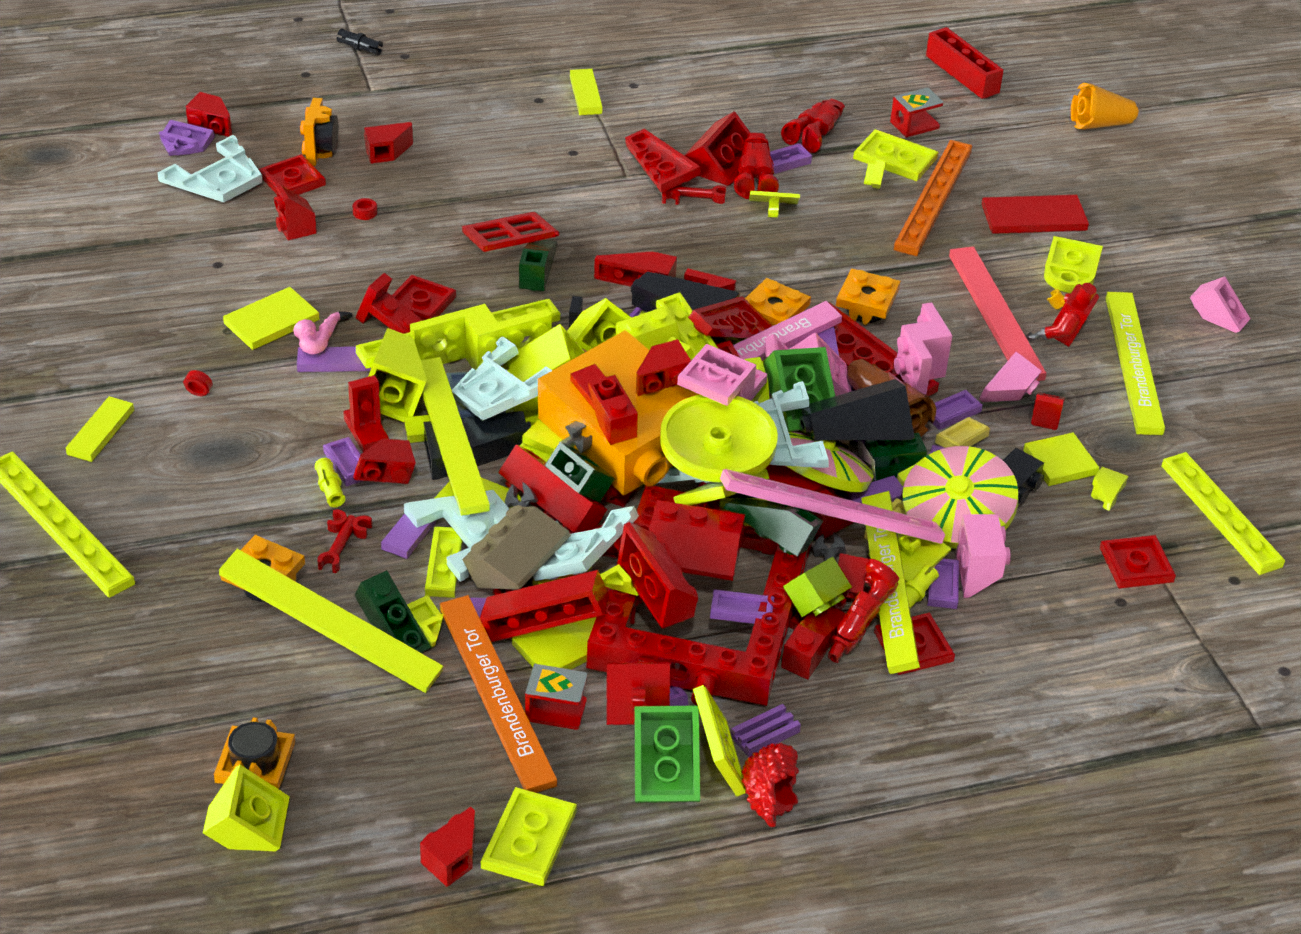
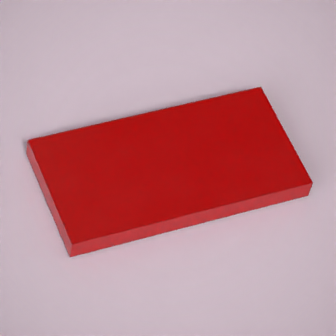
(1034, 214)

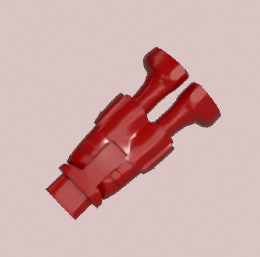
(813, 124)
(757, 163)
(863, 609)

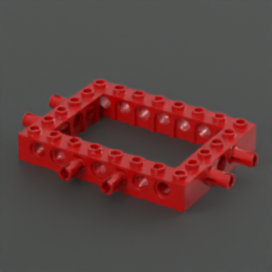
(722, 670)

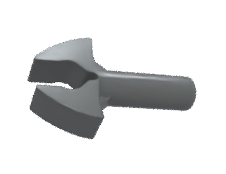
(575, 438)
(528, 497)
(821, 549)

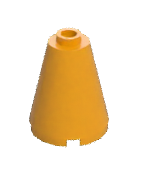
(1101, 108)

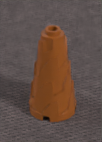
(922, 408)

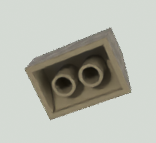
(514, 549)

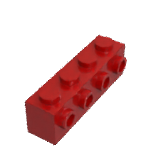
(964, 63)
(553, 494)
(544, 606)

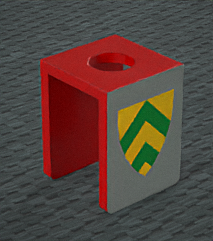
(913, 107)
(555, 696)

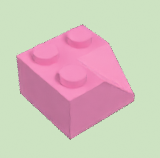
(981, 552)

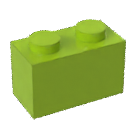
(818, 588)

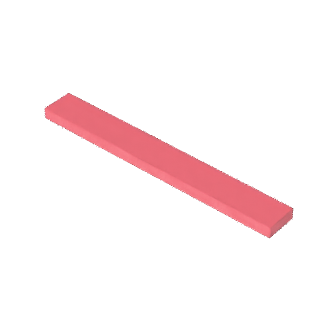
(993, 306)

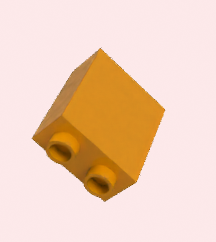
(630, 461)

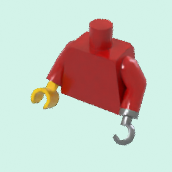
(1074, 312)

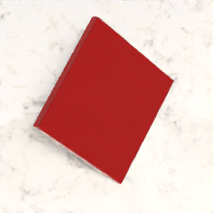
(635, 686)

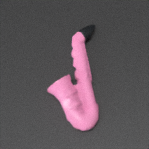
(317, 341)

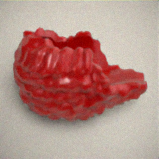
(770, 779)

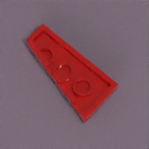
(660, 161)
(729, 319)

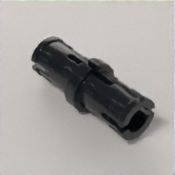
(360, 41)

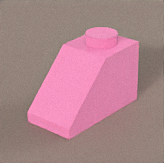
(1220, 305)
(1012, 381)

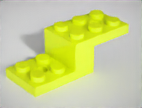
(474, 332)

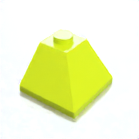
(597, 324)
(247, 813)

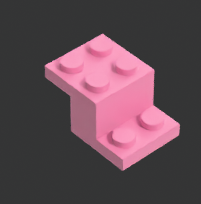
(923, 349)
(837, 365)
(721, 376)

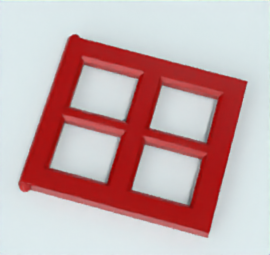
(514, 233)

